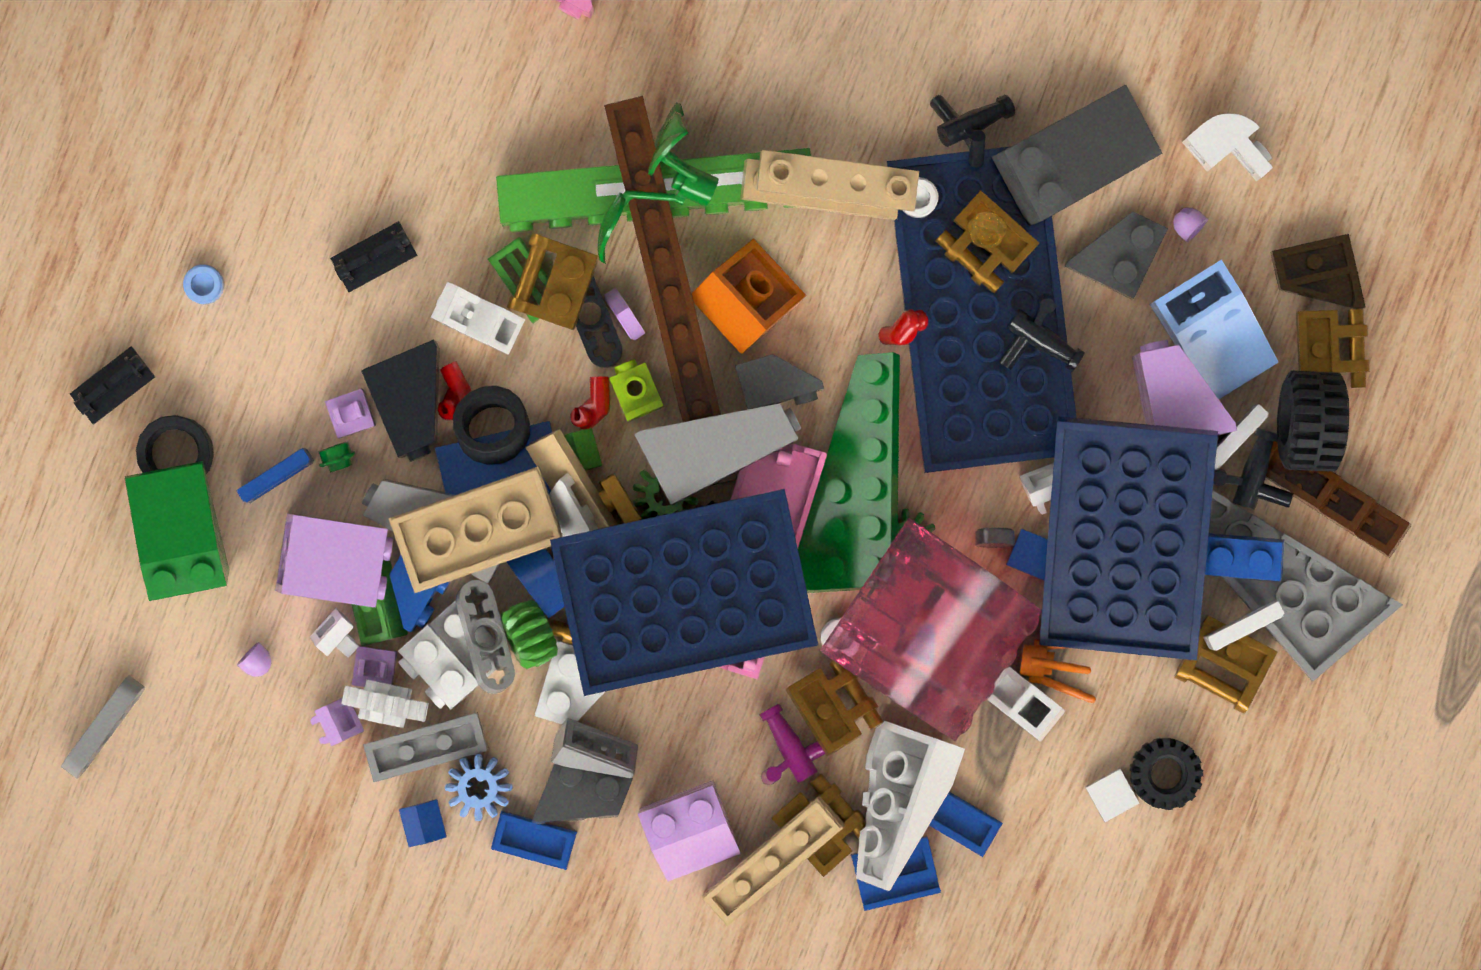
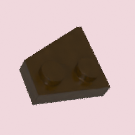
(1320, 271)

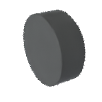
(994, 538)

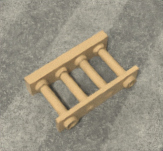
(829, 185)

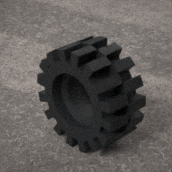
(1190, 773)

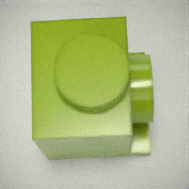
(646, 401)

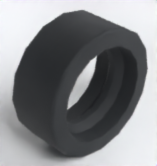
(485, 398)
(163, 424)

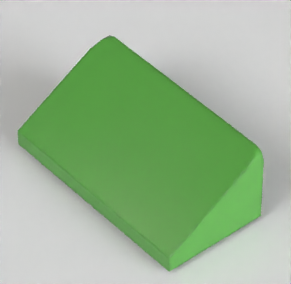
(384, 620)

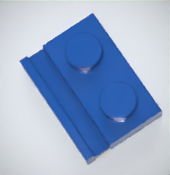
(915, 880)

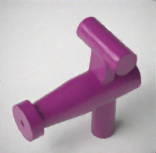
(795, 755)

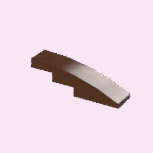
(1341, 504)

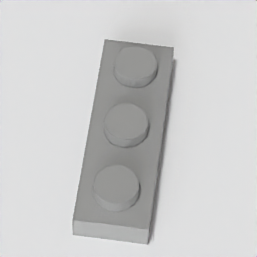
(425, 747)

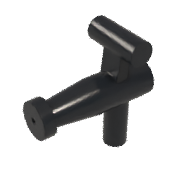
(970, 124)
(1033, 332)
(1251, 483)

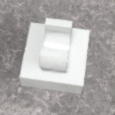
(1038, 486)
(334, 633)

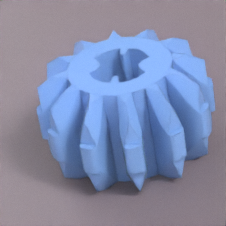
(476, 800)

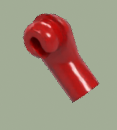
(904, 328)
(457, 390)
(596, 407)

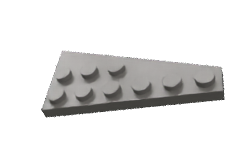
(1321, 602)

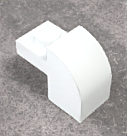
(1225, 135)
(477, 318)
(1025, 704)

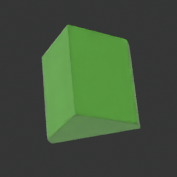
(585, 448)

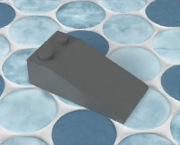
(1077, 155)

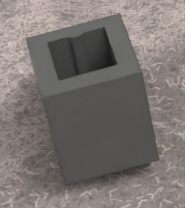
(774, 381)

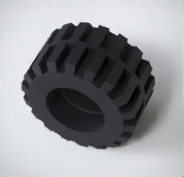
(1313, 420)

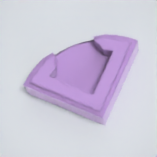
(624, 314)

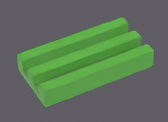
(507, 252)

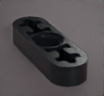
(610, 337)

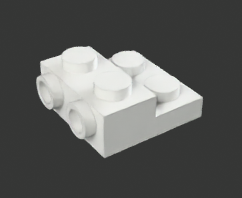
(443, 658)

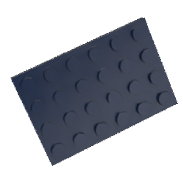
(1128, 537)
(684, 592)

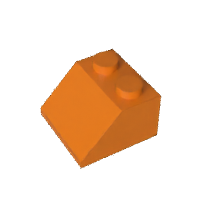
(747, 296)

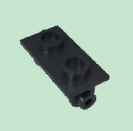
(373, 257)
(112, 385)

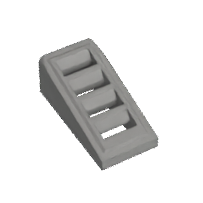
(572, 750)

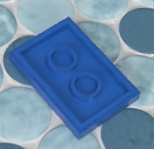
(463, 474)

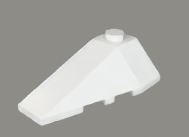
(904, 793)

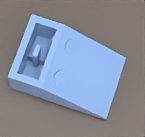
(1216, 329)

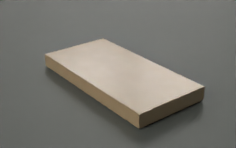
(476, 529)

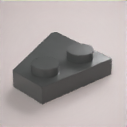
(580, 795)

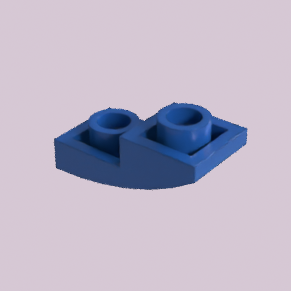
(540, 579)

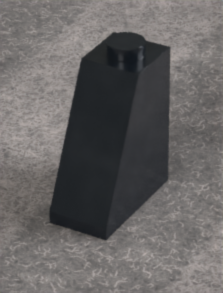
(407, 398)

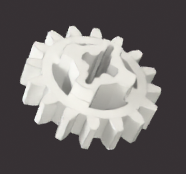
(384, 703)

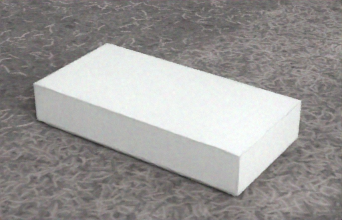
(1235, 439)
(1244, 625)

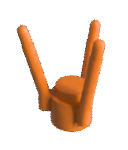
(1039, 662)

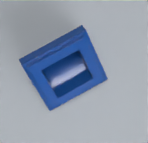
(422, 823)

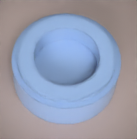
(203, 284)

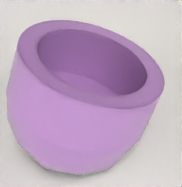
(1189, 223)
(255, 661)

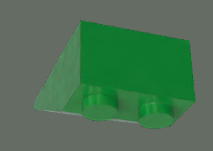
(176, 531)

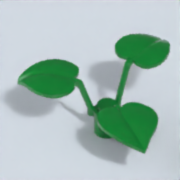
(688, 180)

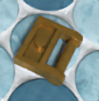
(565, 286)
(1242, 657)

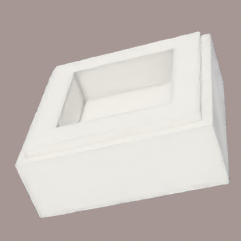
(1112, 795)

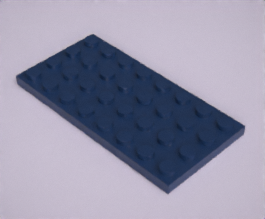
(965, 399)

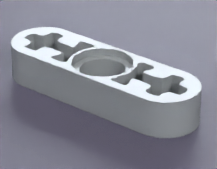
(501, 661)
(103, 727)

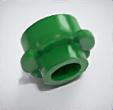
(336, 456)

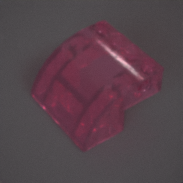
(932, 630)

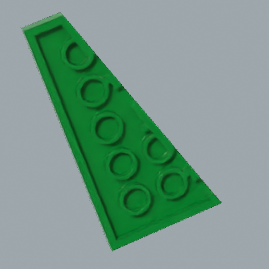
(857, 491)

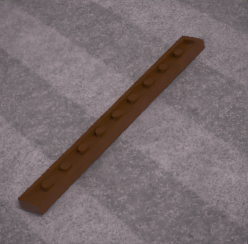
(663, 263)

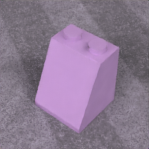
(1176, 392)
(333, 560)
(688, 831)

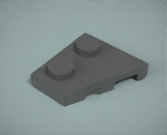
(1121, 254)

